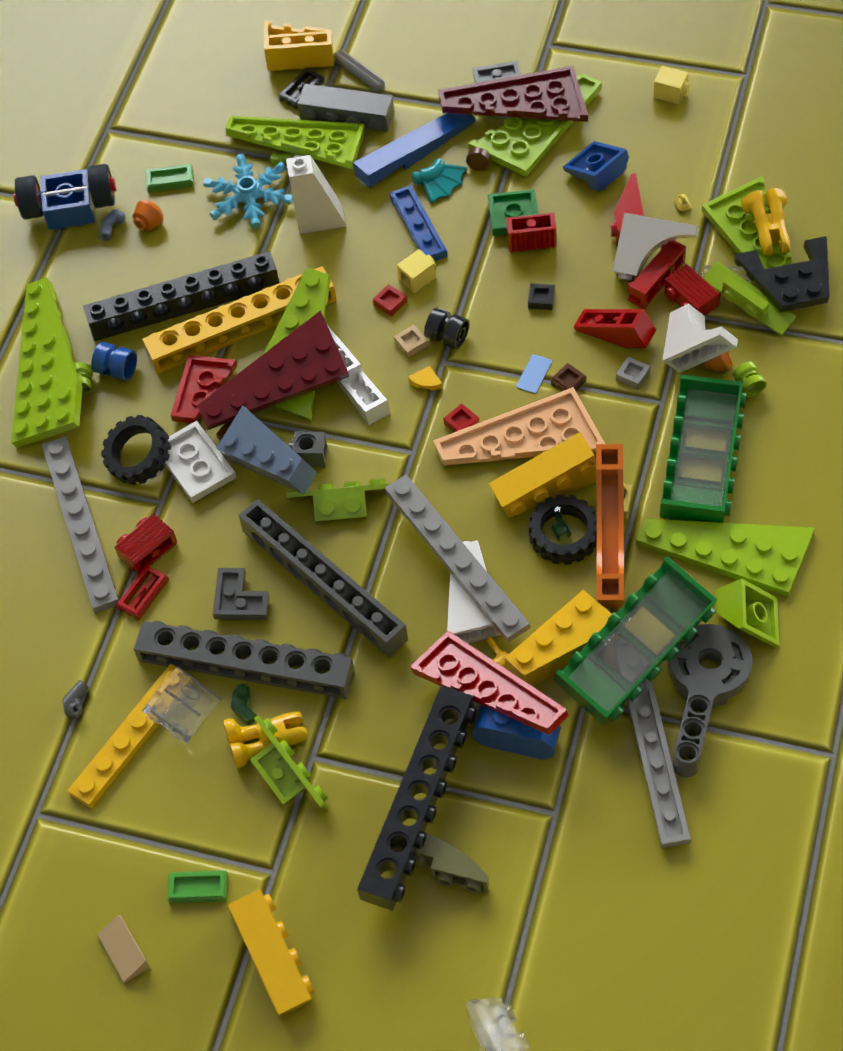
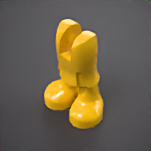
(770, 226)
(287, 730)

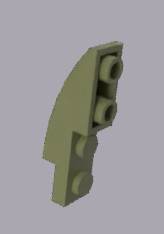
(449, 865)

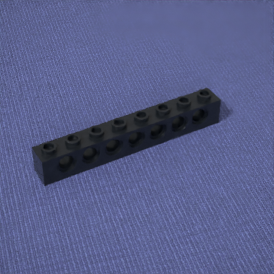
(180, 296)
(388, 891)

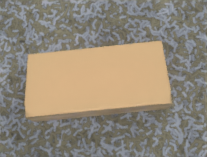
(123, 949)

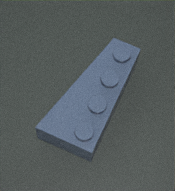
(263, 452)

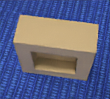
(411, 341)

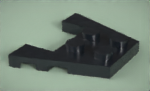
(793, 284)

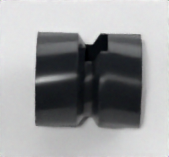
(444, 327)

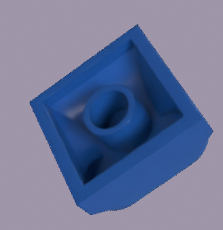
(598, 164)

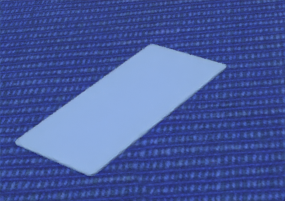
(534, 373)

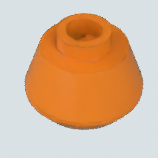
(147, 215)
(720, 363)

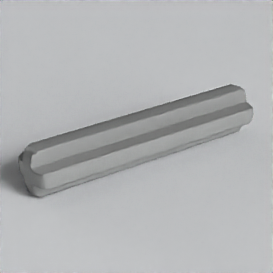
(359, 70)

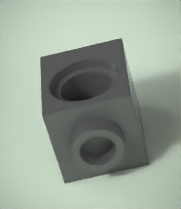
(317, 446)

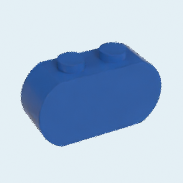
(512, 736)

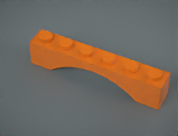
(610, 525)

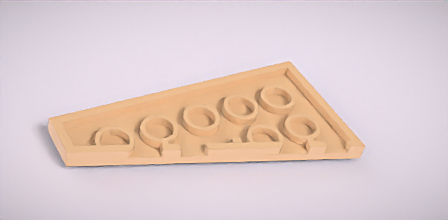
(521, 432)

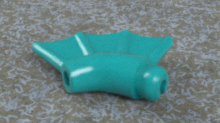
(439, 179)

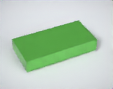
(169, 178)
(197, 886)

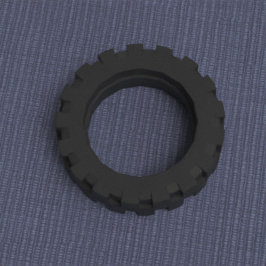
(121, 434)
(561, 552)

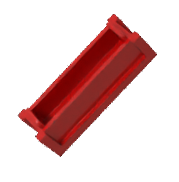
(653, 277)

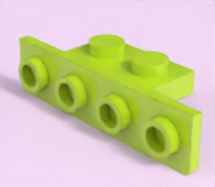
(748, 298)
(340, 503)
(281, 771)

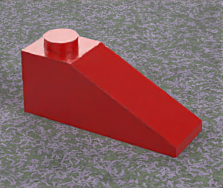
(629, 203)
(618, 326)

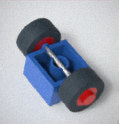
(66, 197)

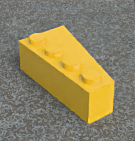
(550, 474)
(557, 639)
(270, 953)

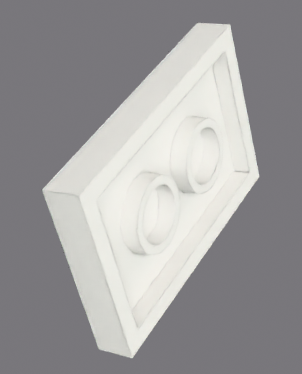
(197, 462)

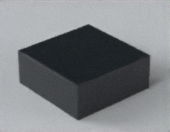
(541, 296)

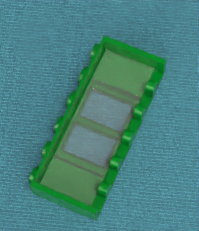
(703, 450)
(636, 642)

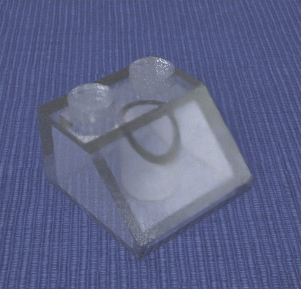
(181, 705)
(494, 1025)

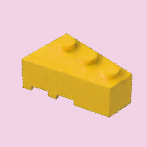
(297, 48)

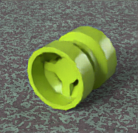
(85, 374)
(752, 381)

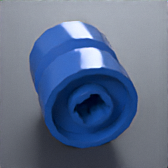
(118, 362)

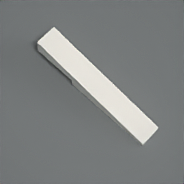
(359, 388)

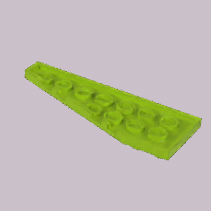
(47, 378)

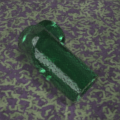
(240, 704)

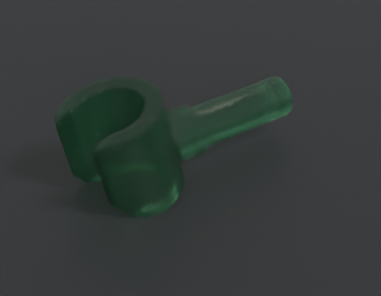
(560, 526)

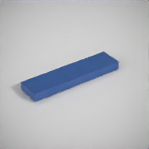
(418, 223)

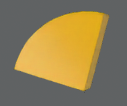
(425, 379)

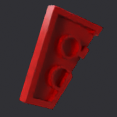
(198, 381)

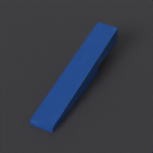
(410, 147)

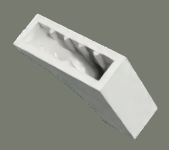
(641, 238)
(690, 342)

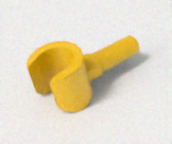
(500, 655)

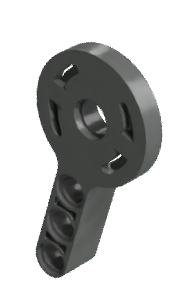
(705, 687)

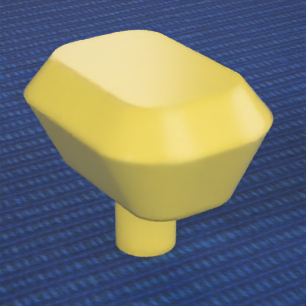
(682, 202)

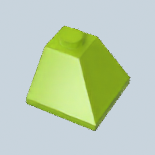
(750, 610)

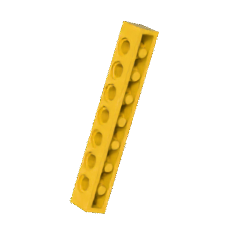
(223, 325)

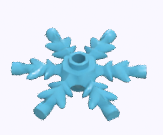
(248, 191)

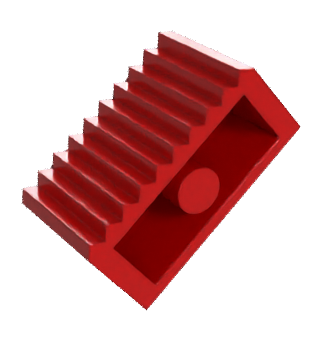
(531, 232)
(688, 287)
(145, 543)

